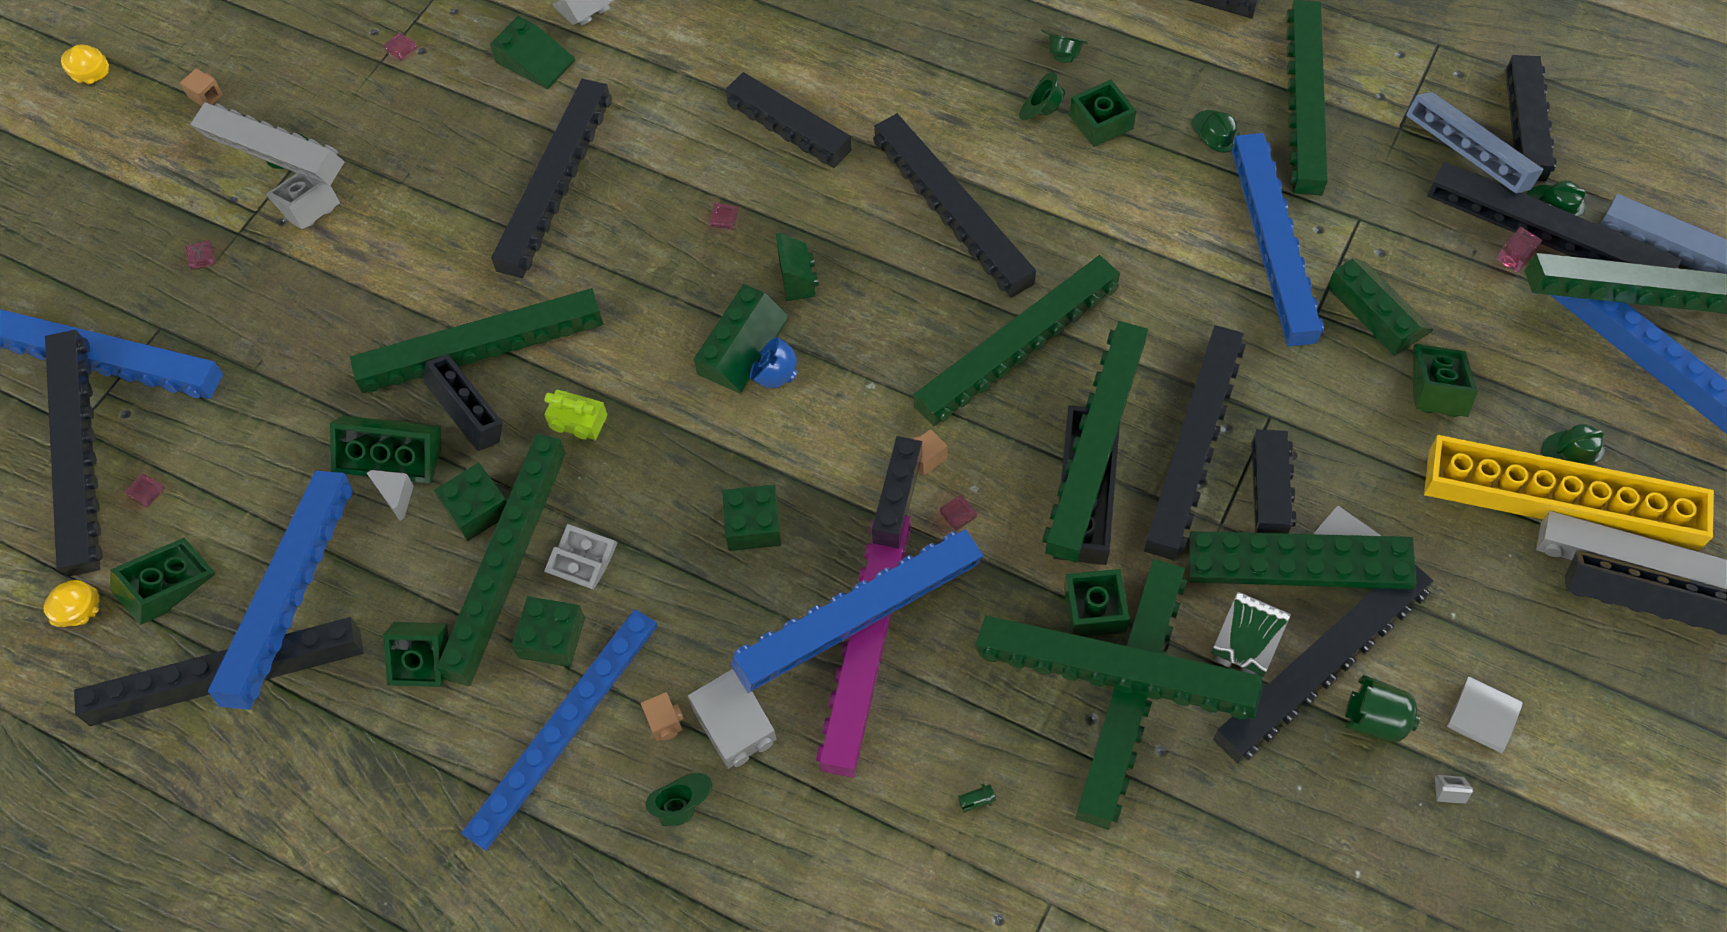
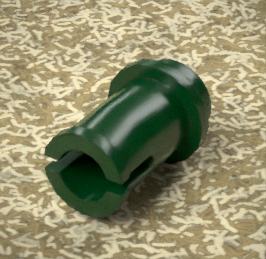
(977, 798)

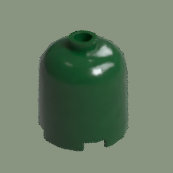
(1381, 711)

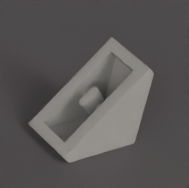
(394, 488)

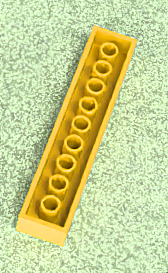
(1540, 484)

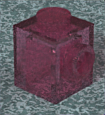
(1519, 249)

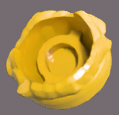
(84, 64)
(71, 604)

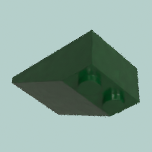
(531, 53)
(1442, 381)
(159, 580)

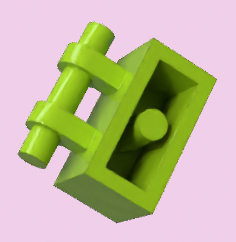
(575, 414)

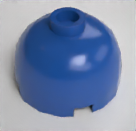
(775, 365)

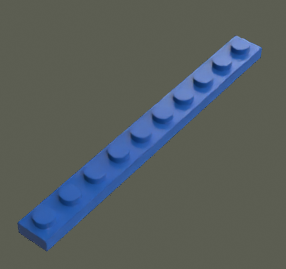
(559, 731)

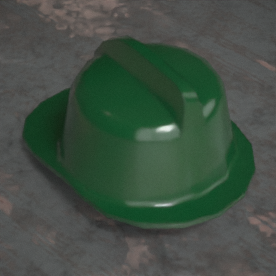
(1064, 48)
(1044, 98)
(1216, 129)
(1563, 195)
(1578, 444)
(677, 801)

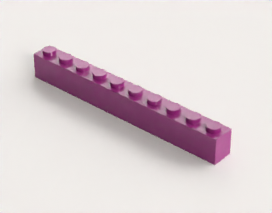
(858, 674)

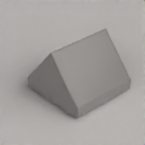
(1452, 789)

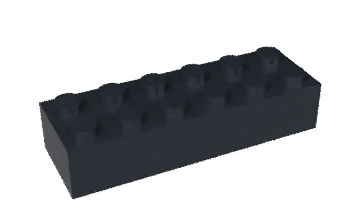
(1098, 534)

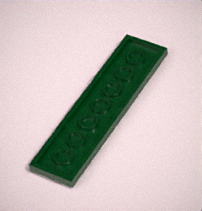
(1302, 560)

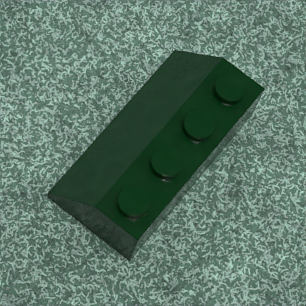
(1377, 305)
(738, 338)
(384, 445)

